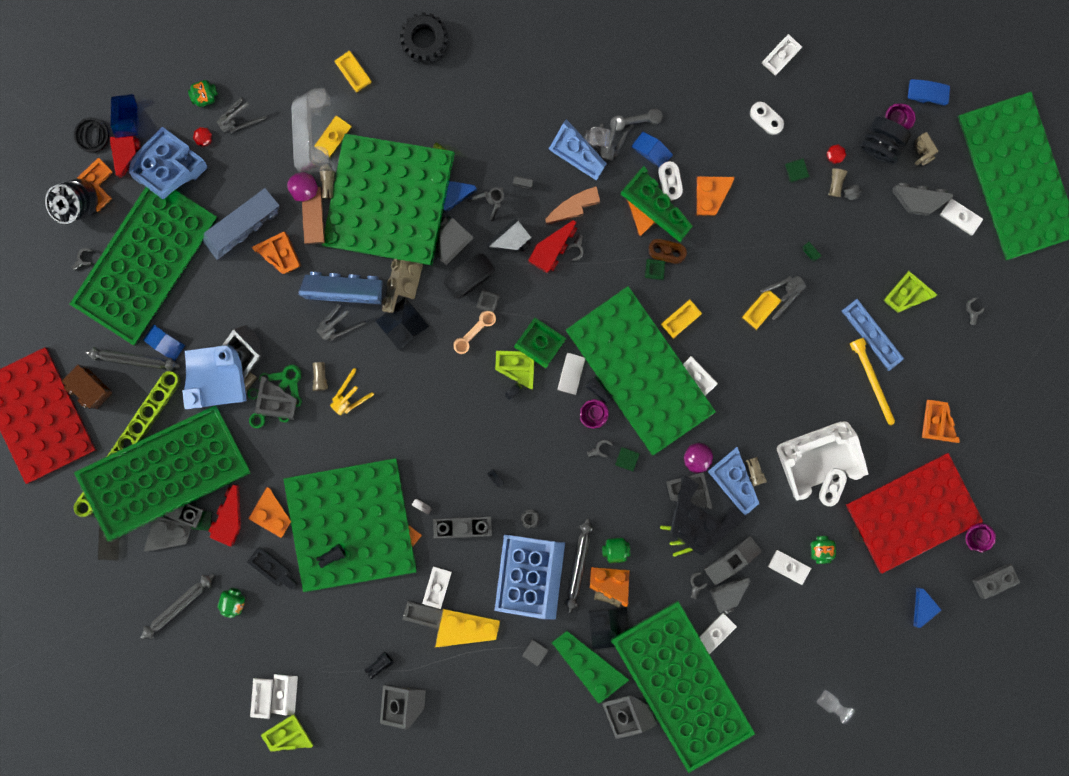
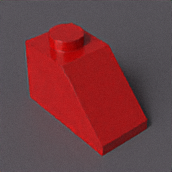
(123, 152)

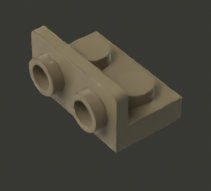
(925, 146)

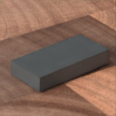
(422, 614)

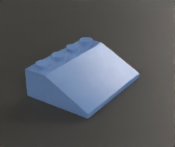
(341, 288)
(529, 577)

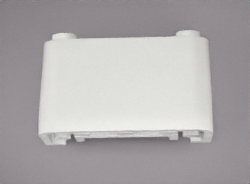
(816, 453)

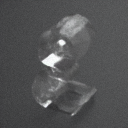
(596, 138)
(831, 704)

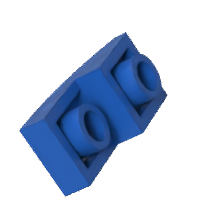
(928, 91)

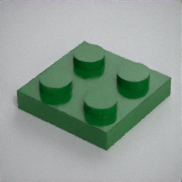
(540, 342)

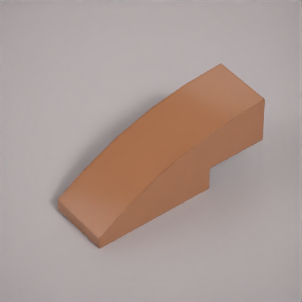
(573, 206)
(313, 219)

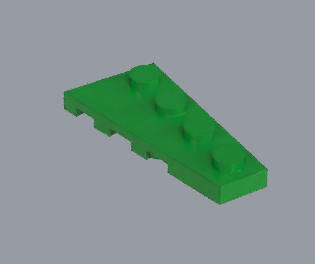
(648, 197)
(592, 670)

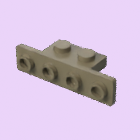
(402, 282)

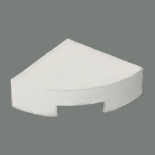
(422, 506)

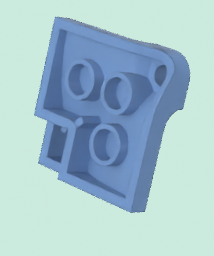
(165, 164)
(213, 378)

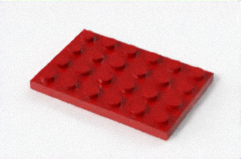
(40, 417)
(914, 513)

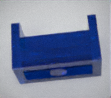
(124, 116)

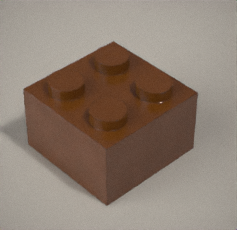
(86, 387)

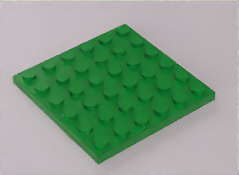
(388, 199)
(353, 508)

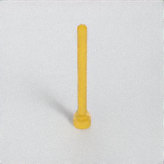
(859, 347)

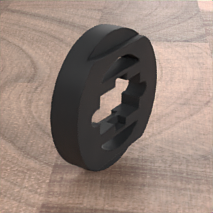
(84, 124)

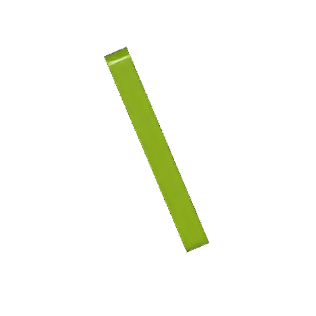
(139, 417)

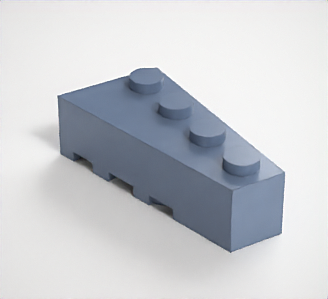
(240, 223)

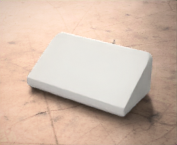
(571, 373)
(284, 694)

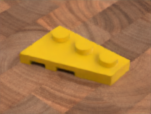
(465, 628)

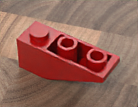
(547, 251)
(229, 520)

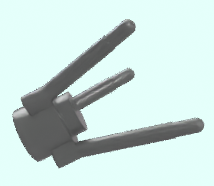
(227, 120)
(609, 153)
(493, 197)
(793, 287)
(327, 329)

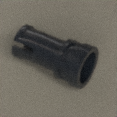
(596, 387)
(335, 554)
(382, 662)

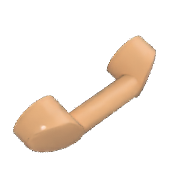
(486, 318)

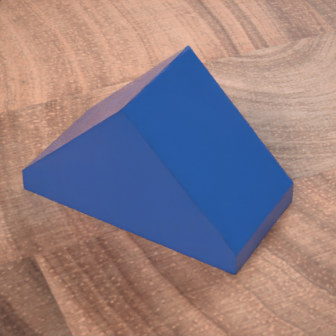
(652, 149)
(457, 193)
(163, 342)
(924, 608)

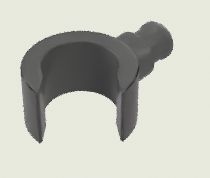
(578, 242)
(79, 263)
(973, 315)
(594, 452)
(696, 589)

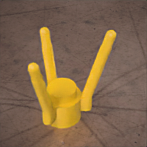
(340, 404)

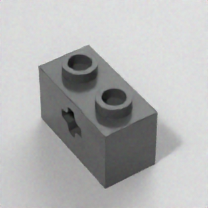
(996, 581)

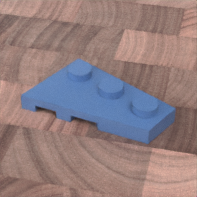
(577, 151)
(734, 481)

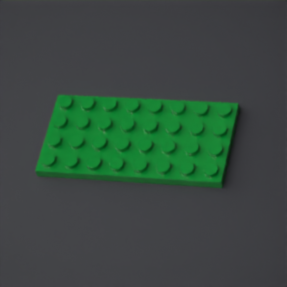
(1017, 175)
(143, 263)
(640, 370)
(161, 473)
(683, 686)

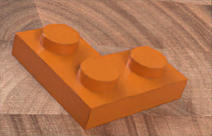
(95, 175)

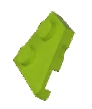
(908, 293)
(516, 366)
(287, 735)

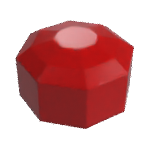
(202, 136)
(836, 154)

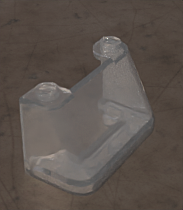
(306, 157)

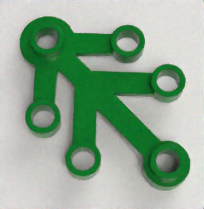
(286, 381)

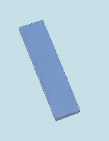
(872, 334)

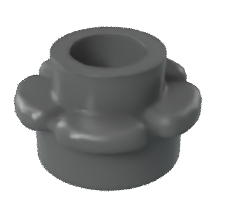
(852, 192)
(535, 517)

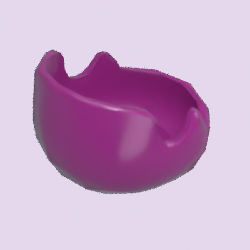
(901, 114)
(302, 186)
(594, 414)
(698, 457)
(980, 537)

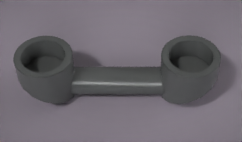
(654, 117)

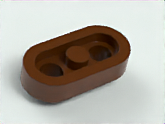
(667, 249)

